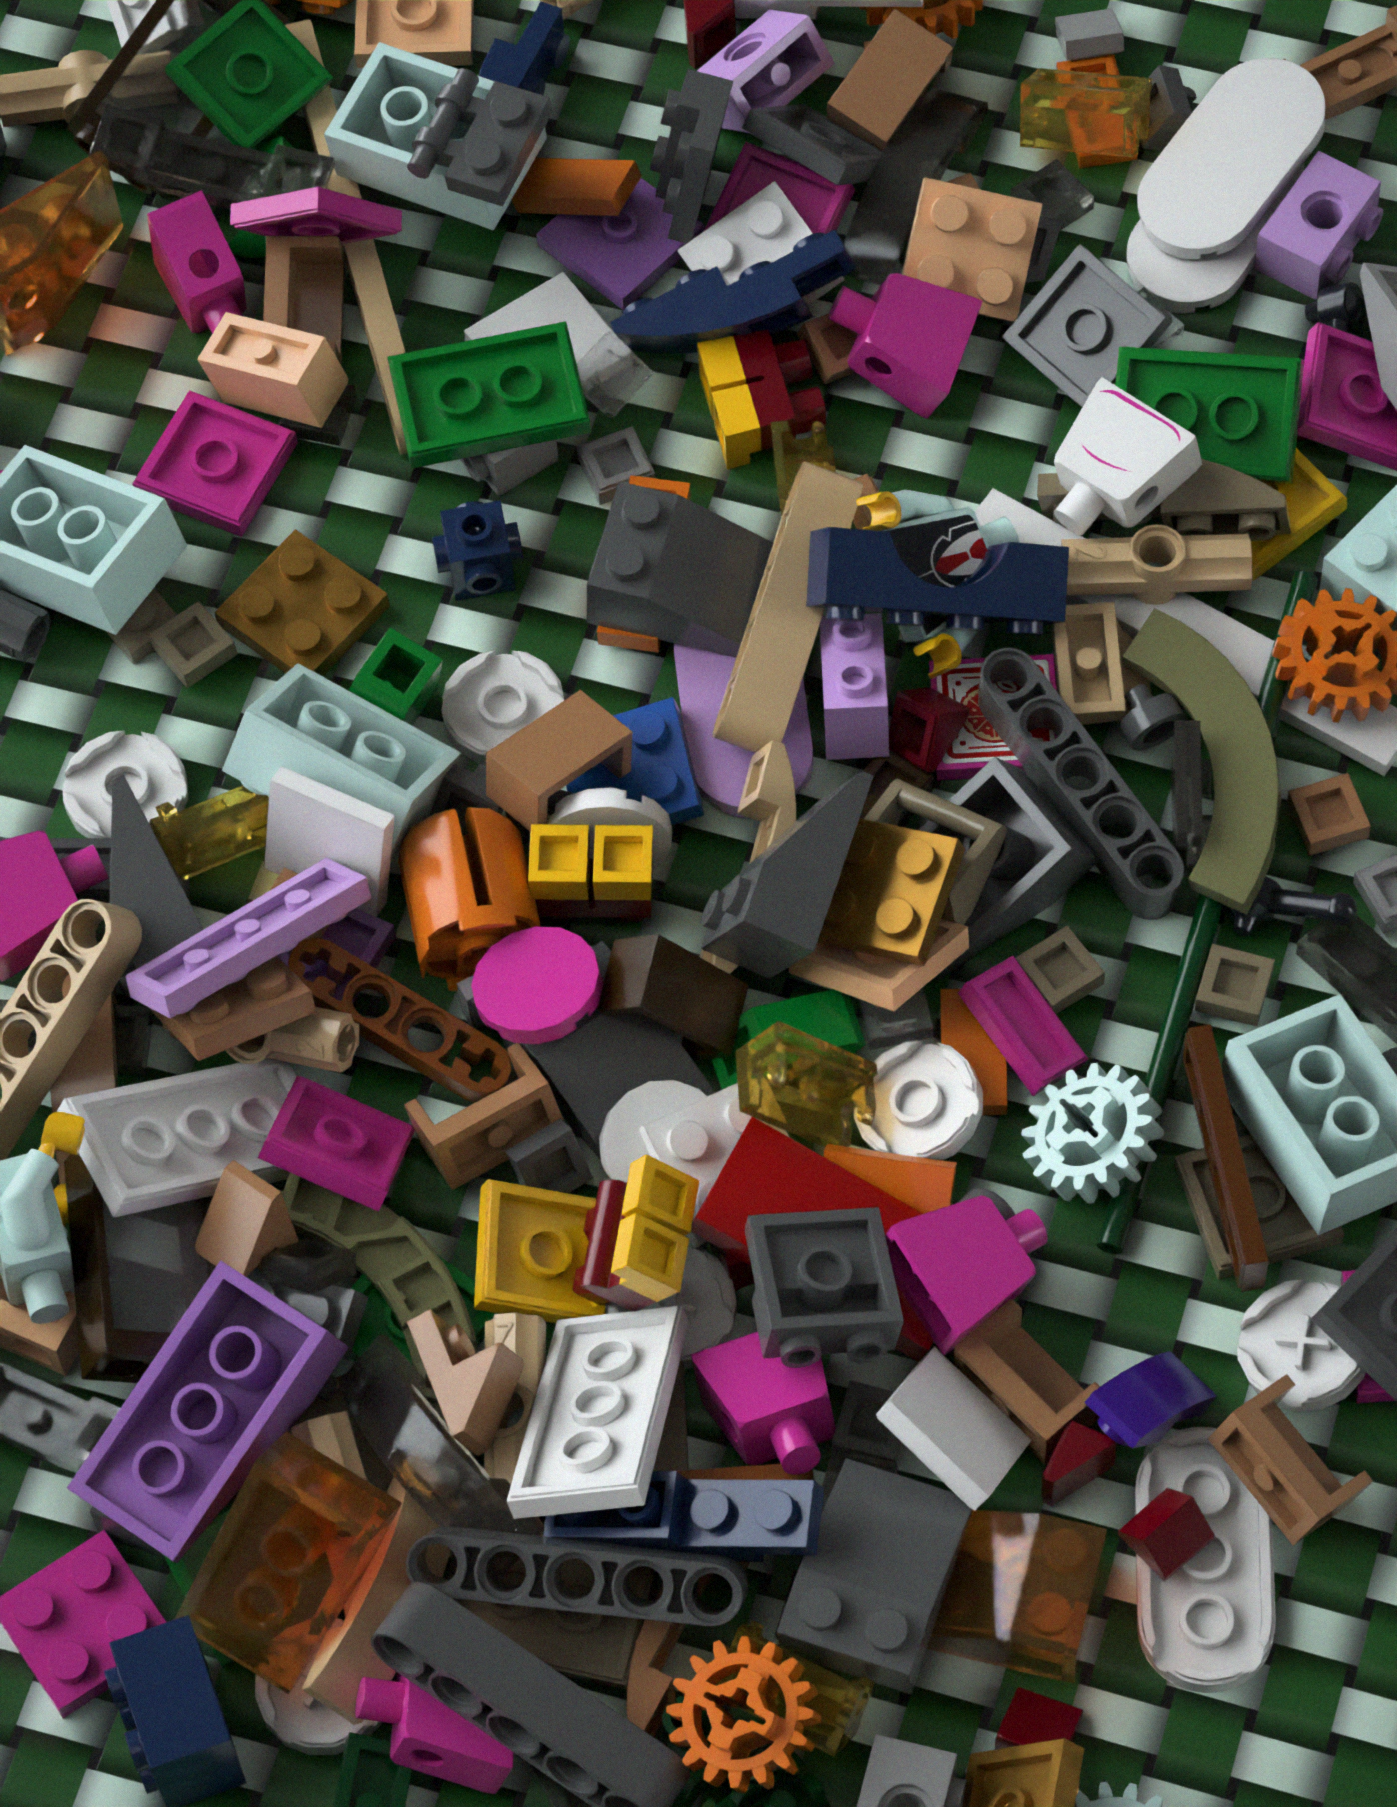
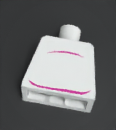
(1120, 460)

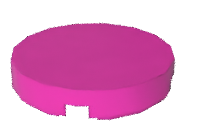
(537, 984)

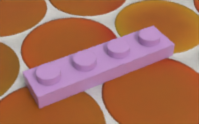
(248, 938)

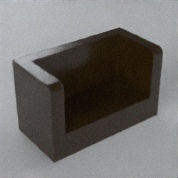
(676, 991)

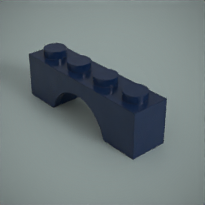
(863, 572)

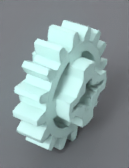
(1111, 1106)

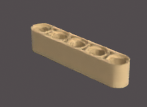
(780, 624)
(59, 1020)

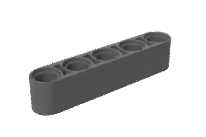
(1078, 755)
(611, 1569)
(526, 1703)

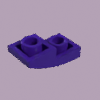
(1148, 1400)

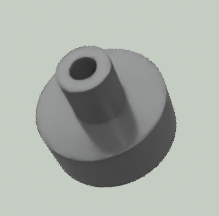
(1150, 718)

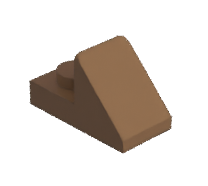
(244, 1221)
(467, 1384)

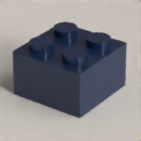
(173, 1714)

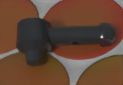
(1338, 307)
(1275, 900)

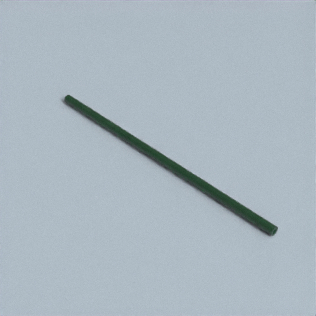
(1192, 965)

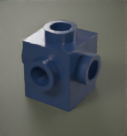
(477, 549)

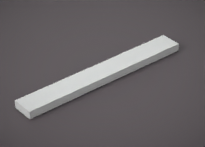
(1367, 741)

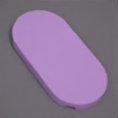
(717, 764)

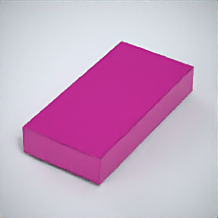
(1022, 1025)

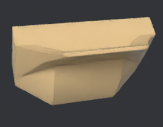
(1091, 663)

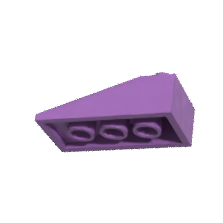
(205, 1411)

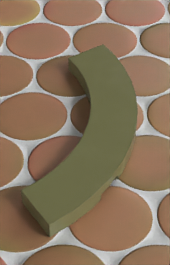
(1240, 753)
(387, 1254)

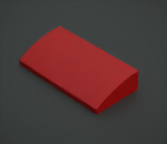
(782, 1176)

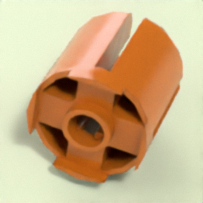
(464, 889)

